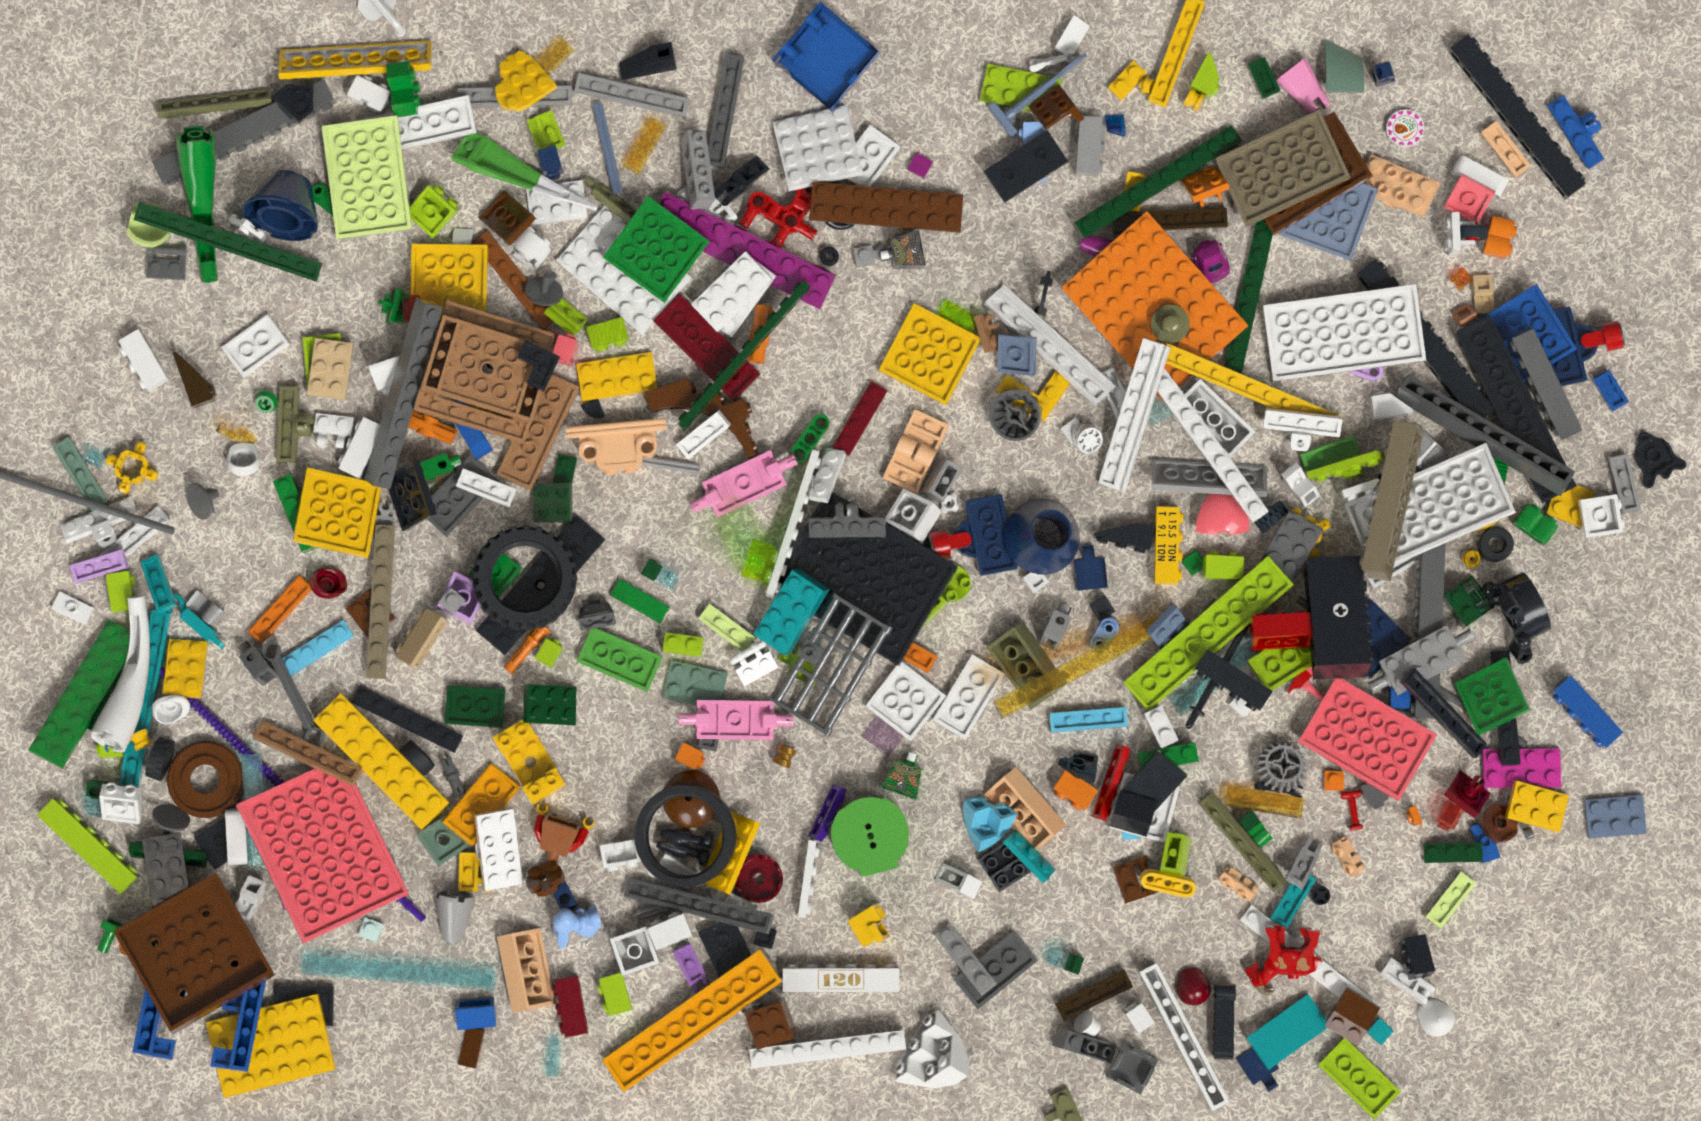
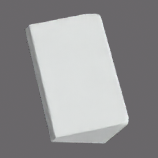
(1072, 35)

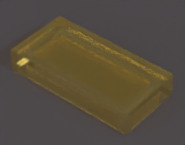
(555, 56)

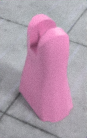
(1304, 86)

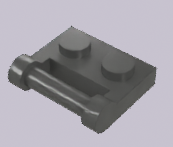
(166, 268)

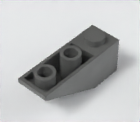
(1084, 1045)

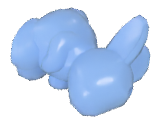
(582, 922)

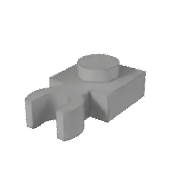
(866, 255)
(384, 519)

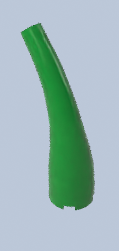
(198, 167)

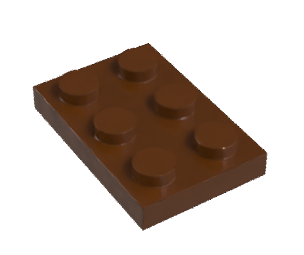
(507, 217)

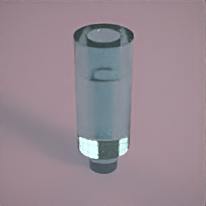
(553, 1058)

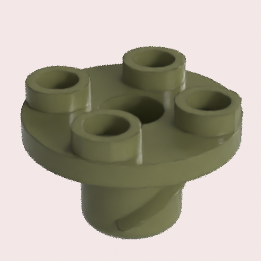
(1170, 323)

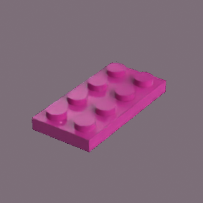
(1537, 768)

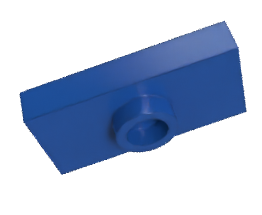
(1610, 390)
(1490, 849)

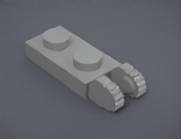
(1303, 864)

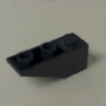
(650, 61)
(1133, 535)

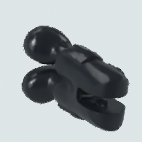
(680, 844)

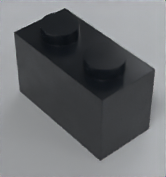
(1416, 957)

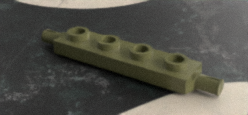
(612, 201)

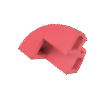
(1222, 515)

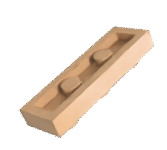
(1505, 149)

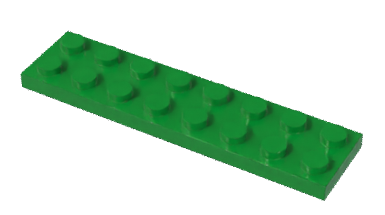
(83, 696)

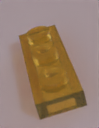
(644, 146)

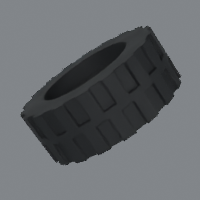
(160, 758)

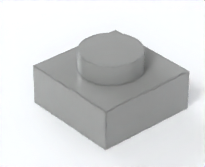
(451, 601)

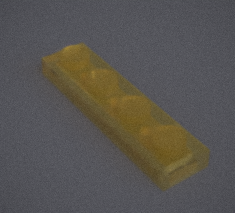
(1264, 802)

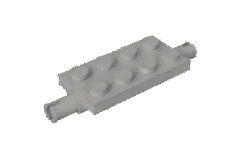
(1428, 656)

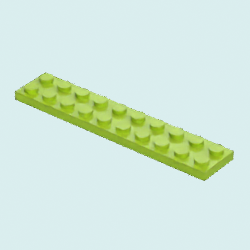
(1208, 631)

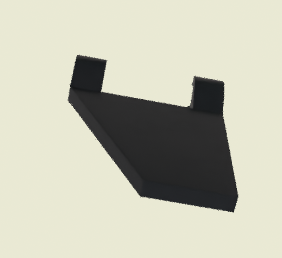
(1046, 281)

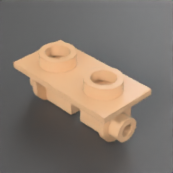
(1351, 864)
(1245, 889)

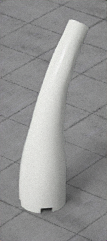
(123, 708)

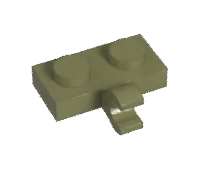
(1064, 1106)

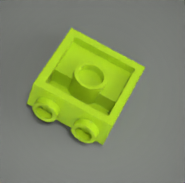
(433, 210)

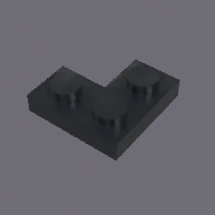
(543, 362)

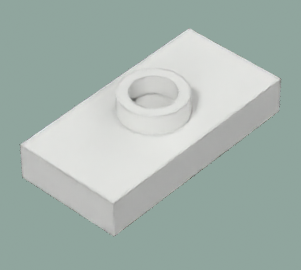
(72, 608)

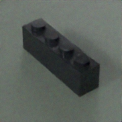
(1233, 679)

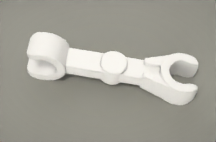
(1037, 64)

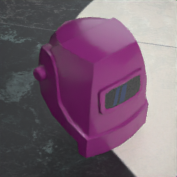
(1211, 260)

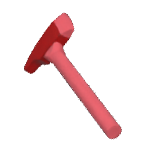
(1302, 681)

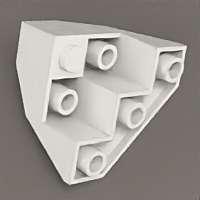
(934, 1055)

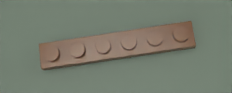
(307, 753)

